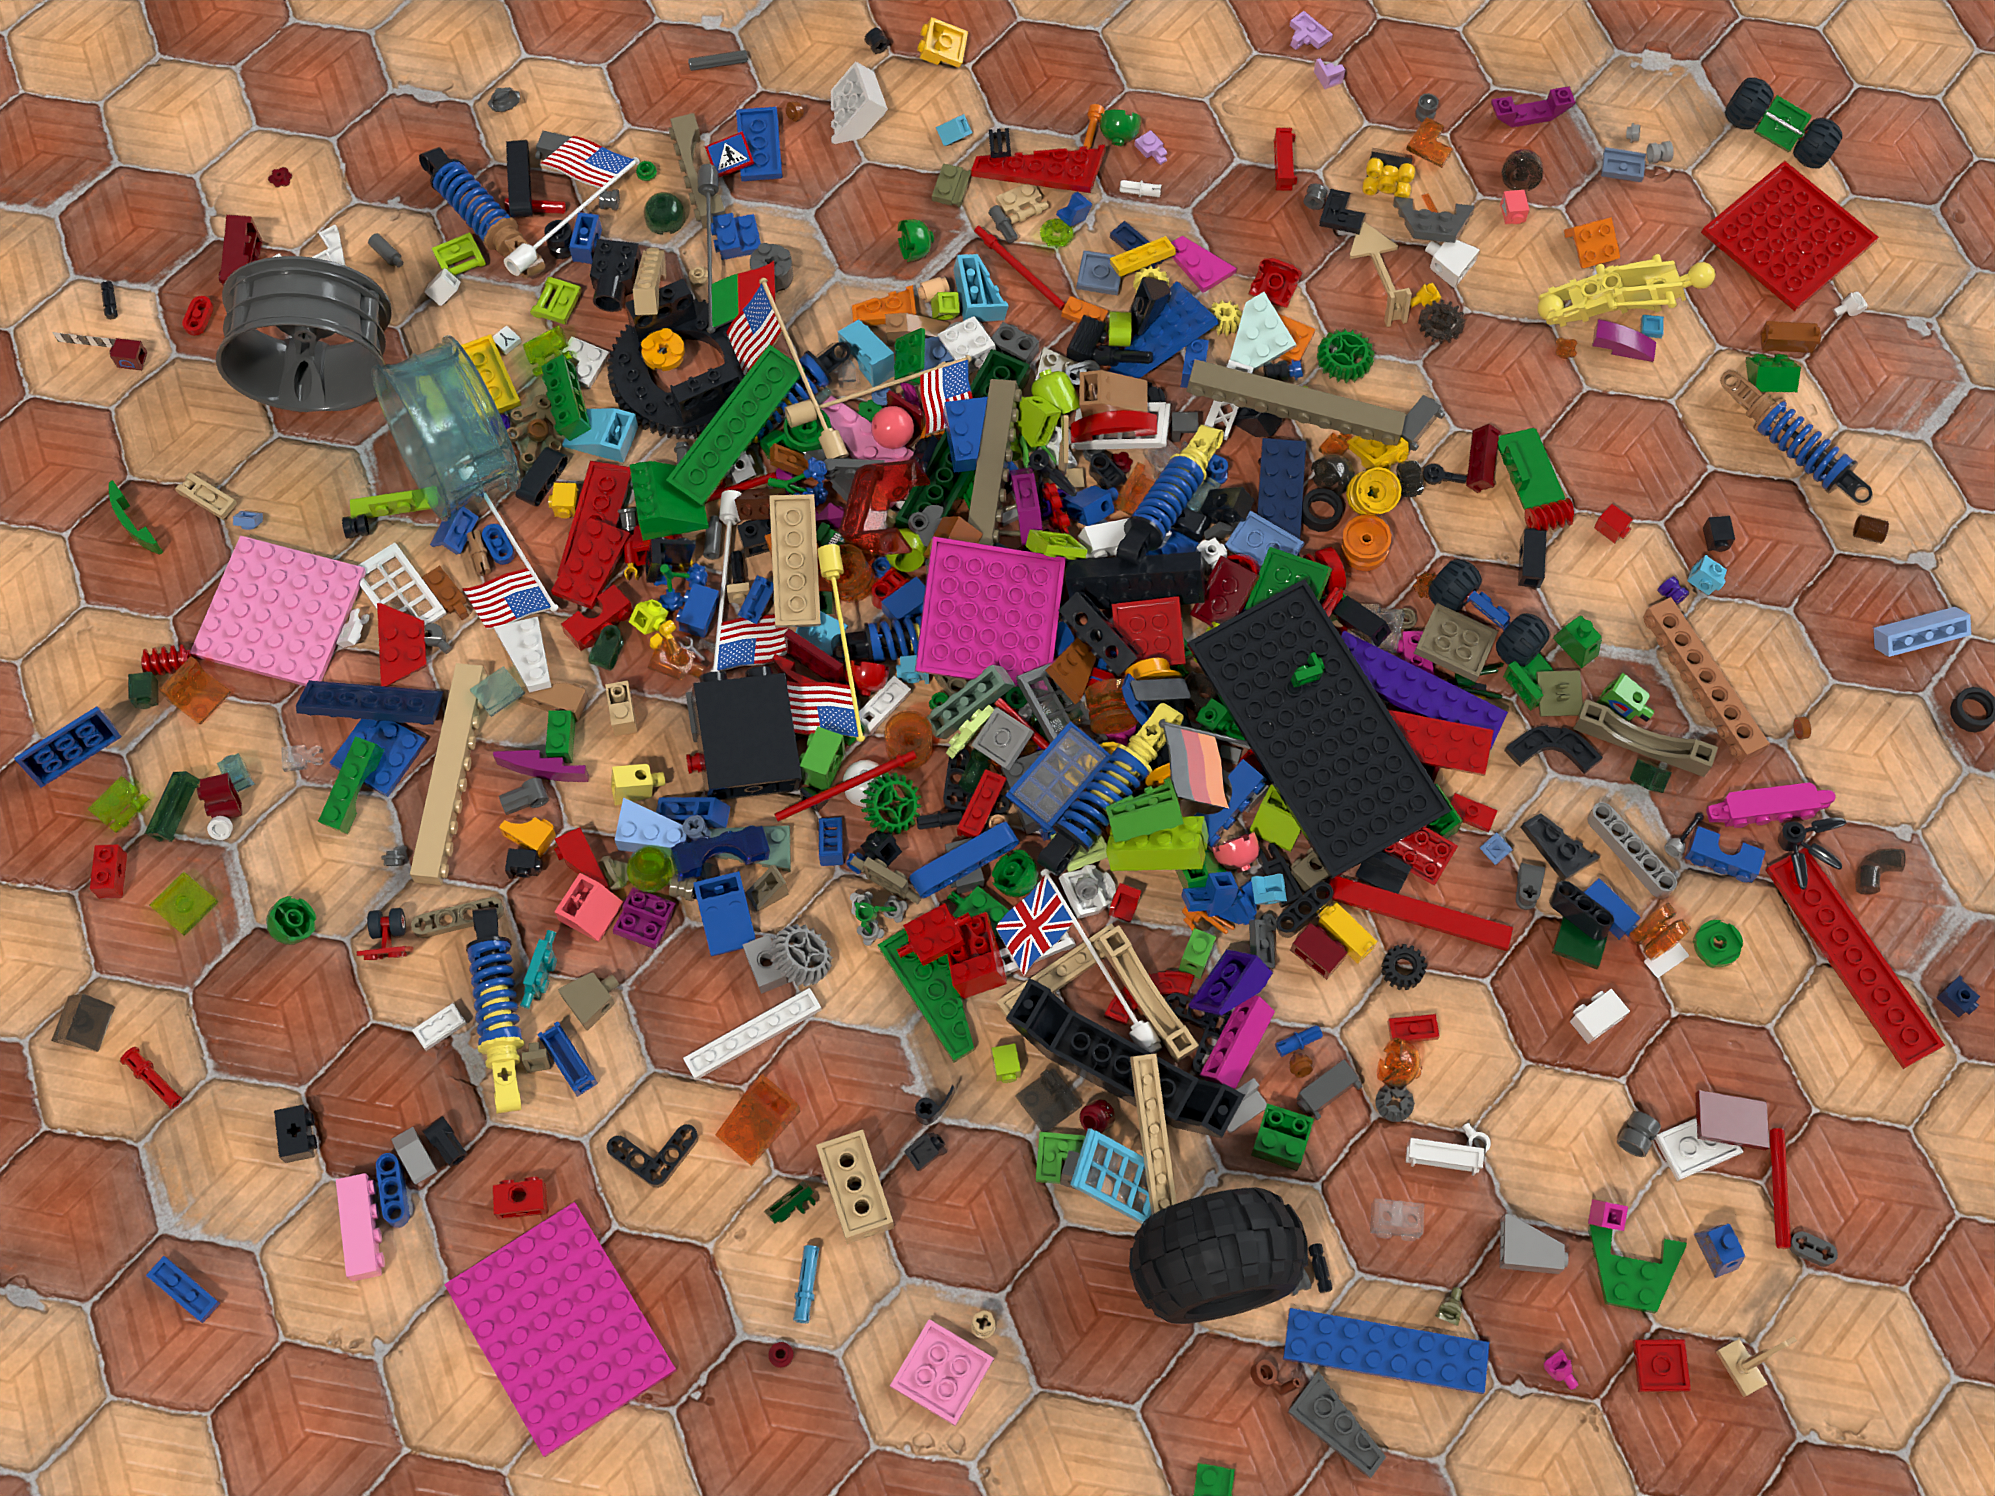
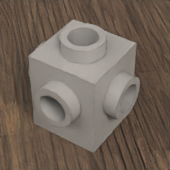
(746, 471)

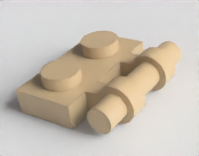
(1020, 198)

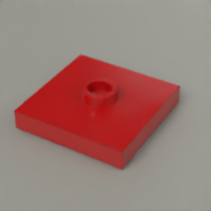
(1661, 1365)

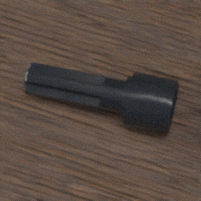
(1113, 356)

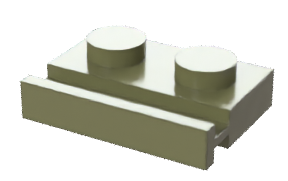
(951, 185)

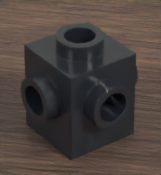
(881, 846)

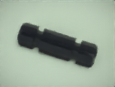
(109, 300)
(737, 567)
(1320, 1268)

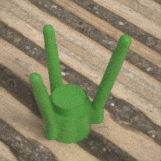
(1025, 448)

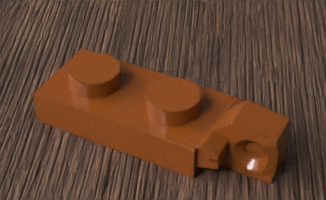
(446, 592)

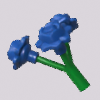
(816, 470)
(671, 600)

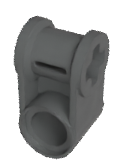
(1529, 883)

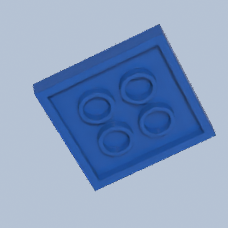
(399, 753)

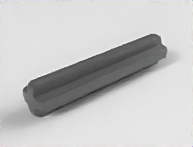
(718, 60)

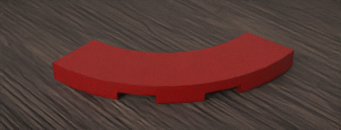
(1166, 983)

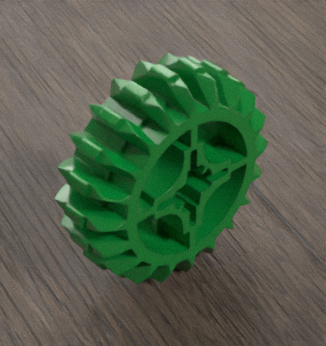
(1341, 362)
(889, 795)

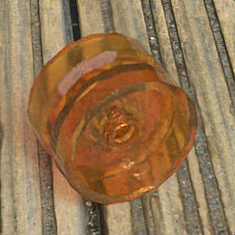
(1663, 936)

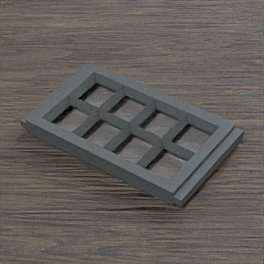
(1053, 706)

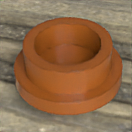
(794, 111)

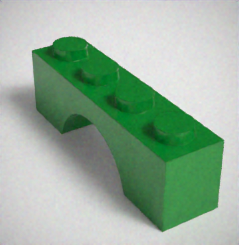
(341, 804)

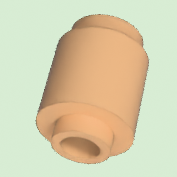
(929, 288)

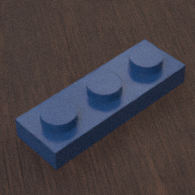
(183, 1289)

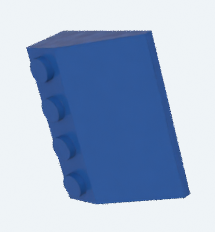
(68, 747)

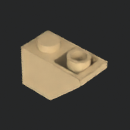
(621, 708)

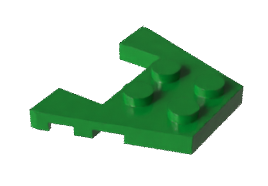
(1632, 1281)

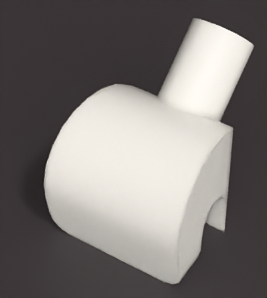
(1853, 304)

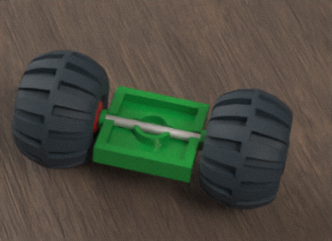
(1783, 123)

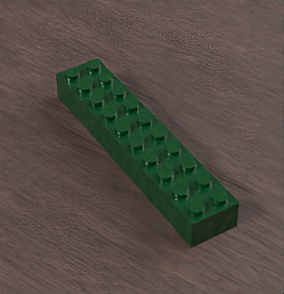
(945, 486)

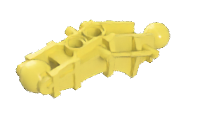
(1621, 288)

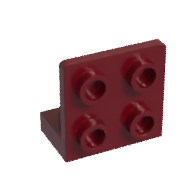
(913, 410)

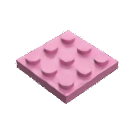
(942, 1372)

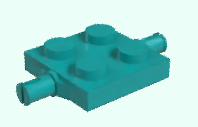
(542, 963)

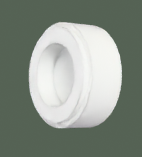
(220, 828)

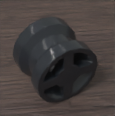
(876, 40)

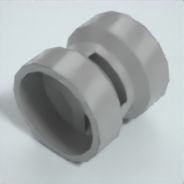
(1658, 152)

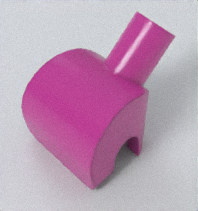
(1560, 1369)

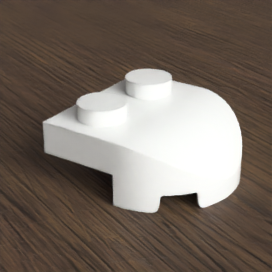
(1096, 905)

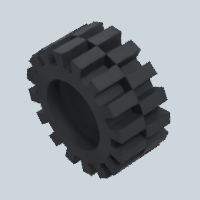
(1410, 955)

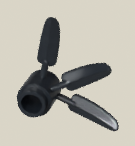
(1045, 468)
(1792, 838)

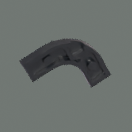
(1555, 739)

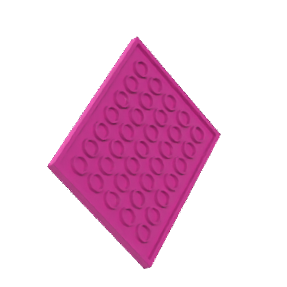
(560, 1329)

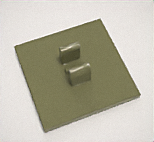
(1560, 693)

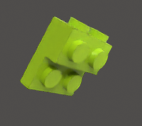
(1055, 544)

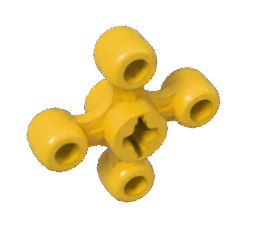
(1387, 178)

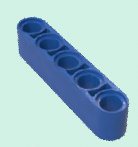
(963, 860)

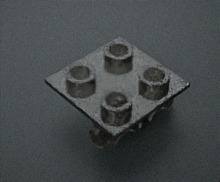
(1048, 1100)

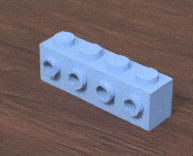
(1922, 631)

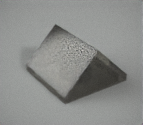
(83, 1022)

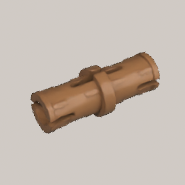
(478, 553)

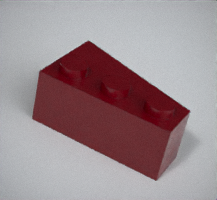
(240, 245)

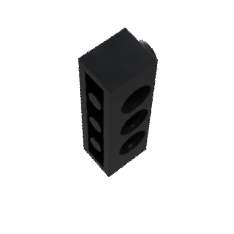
(1127, 654)

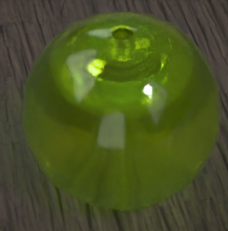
(649, 869)

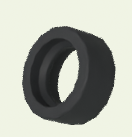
(1329, 497)
(1967, 723)

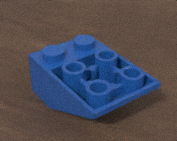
(724, 913)

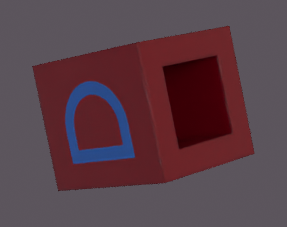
(128, 354)

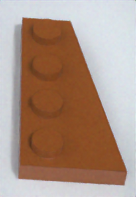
(1073, 669)

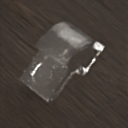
(848, 374)

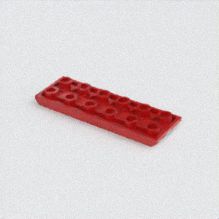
(1425, 852)

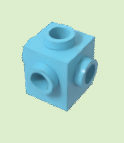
(1707, 575)

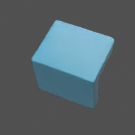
(954, 130)
(1268, 889)

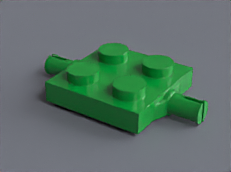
(978, 903)

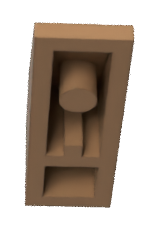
(904, 323)
(558, 698)

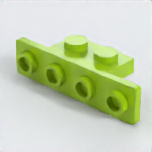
(389, 504)

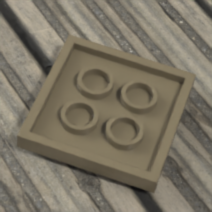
(1456, 642)

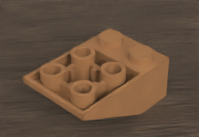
(1111, 392)

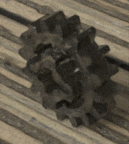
(1441, 322)

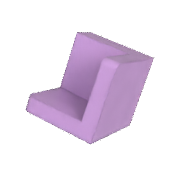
(1328, 74)

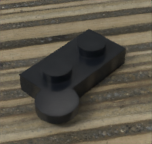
(923, 451)

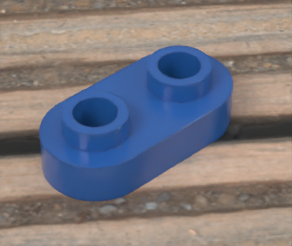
(498, 545)

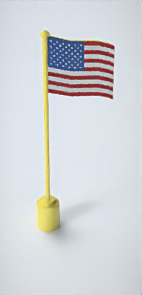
(827, 703)

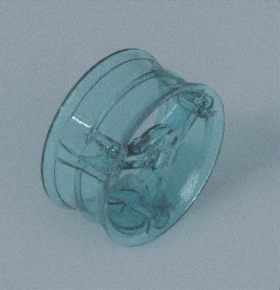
(446, 427)

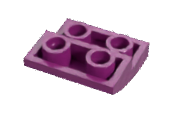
(644, 918)

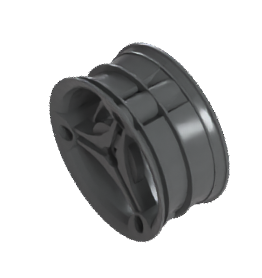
(309, 302)

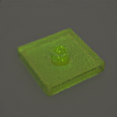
(183, 903)

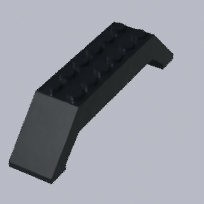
(1106, 1062)

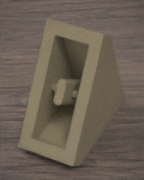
(767, 889)

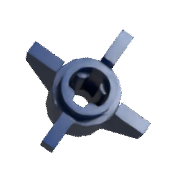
(1243, 908)

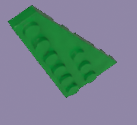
(933, 995)

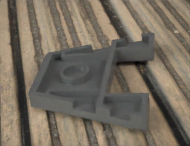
(1433, 225)

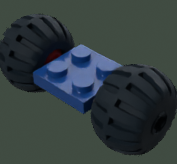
(1459, 585)

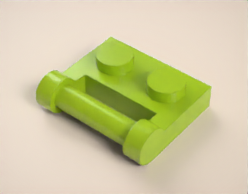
(457, 250)
(561, 303)

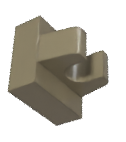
(536, 1058)

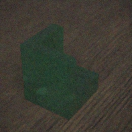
(1650, 775)

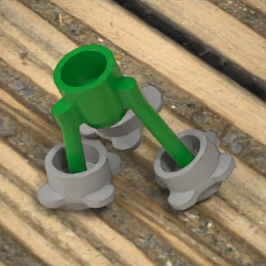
(867, 913)

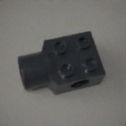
(614, 272)

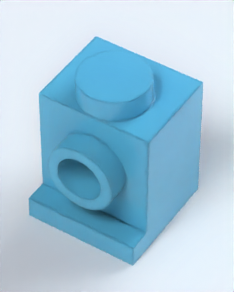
(907, 672)

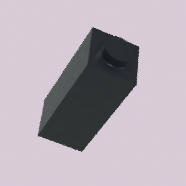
(1532, 558)
(1361, 621)

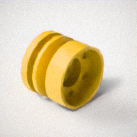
(1385, 487)

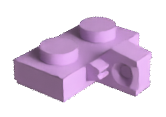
(1308, 31)

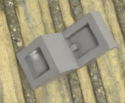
(414, 1155)

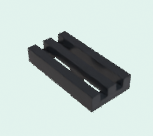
(999, 135)

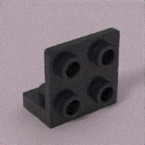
(667, 551)

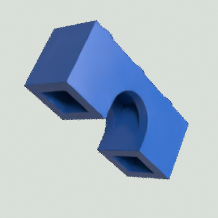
(1705, 851)

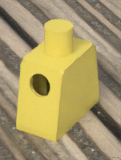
(634, 782)

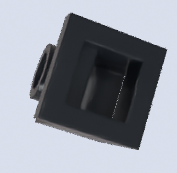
(522, 863)

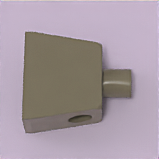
(589, 997)

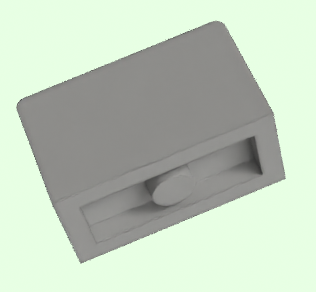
(1250, 1106)

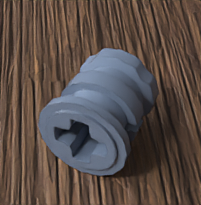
(699, 827)

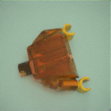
(670, 657)

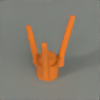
(1198, 916)

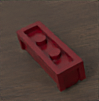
(1482, 458)

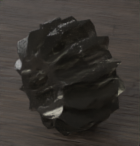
(1410, 478)

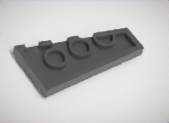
(1328, 1419)

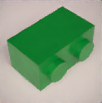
(560, 735)

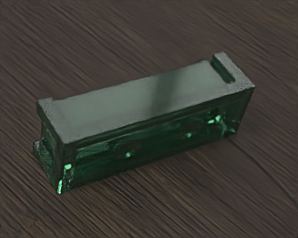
(172, 806)

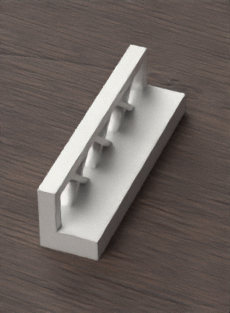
(1216, 408)

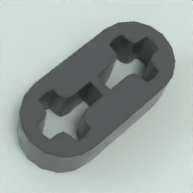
(1815, 1244)

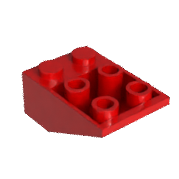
(978, 963)

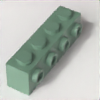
(963, 704)

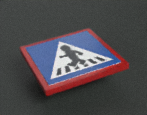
(729, 154)

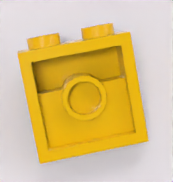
(942, 43)
(1377, 454)

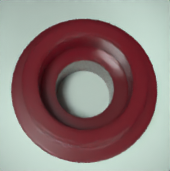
(784, 1362)

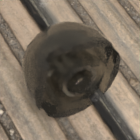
(1522, 170)
(1333, 472)

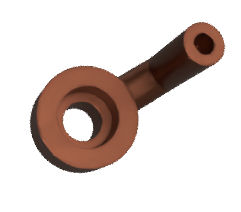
(1264, 1374)

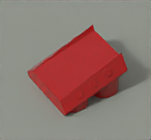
(1276, 280)

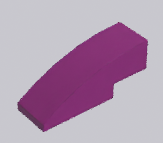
(1623, 341)

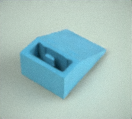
(609, 434)

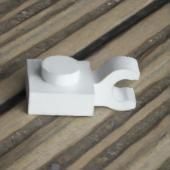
(351, 631)

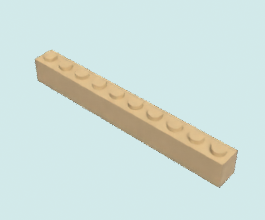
(448, 777)

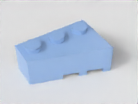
(643, 828)

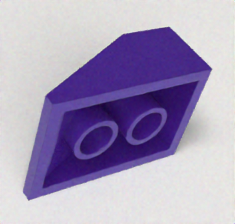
(1231, 982)

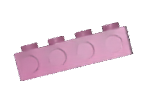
(359, 1227)

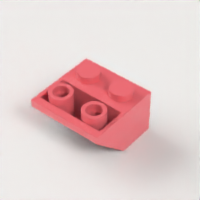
(588, 907)

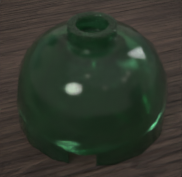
(664, 213)

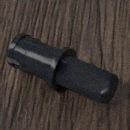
(939, 820)

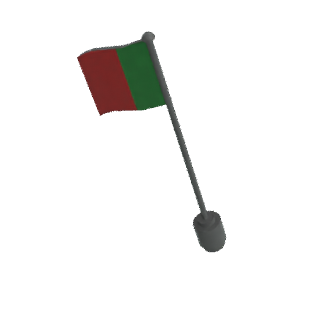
(734, 292)

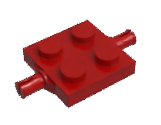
(934, 934)

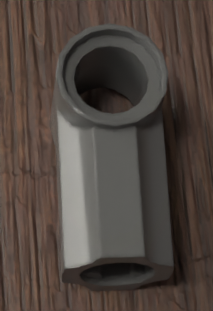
(531, 795)

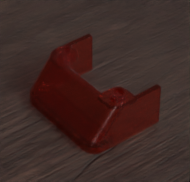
(869, 503)

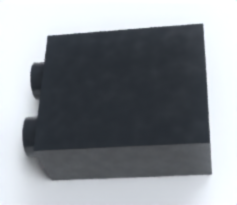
(745, 734)

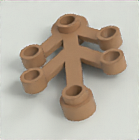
(541, 412)

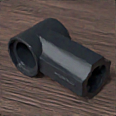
(443, 1138)

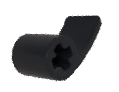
(936, 1111)

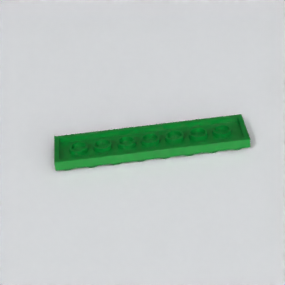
(735, 426)

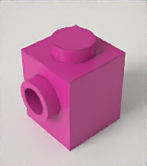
(1608, 1215)

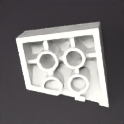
(856, 104)

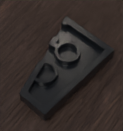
(1560, 851)

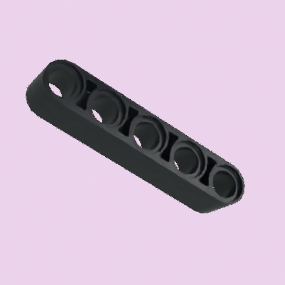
(519, 178)

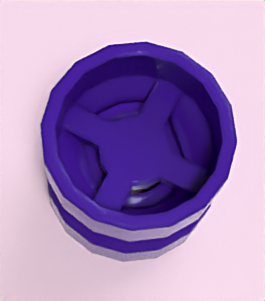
(1672, 589)

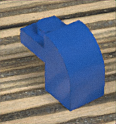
(1214, 897)

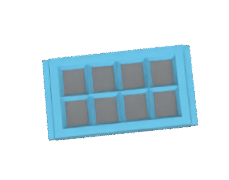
(1113, 1176)

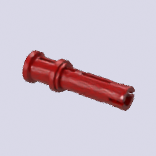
(145, 1070)

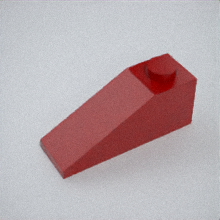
(578, 855)

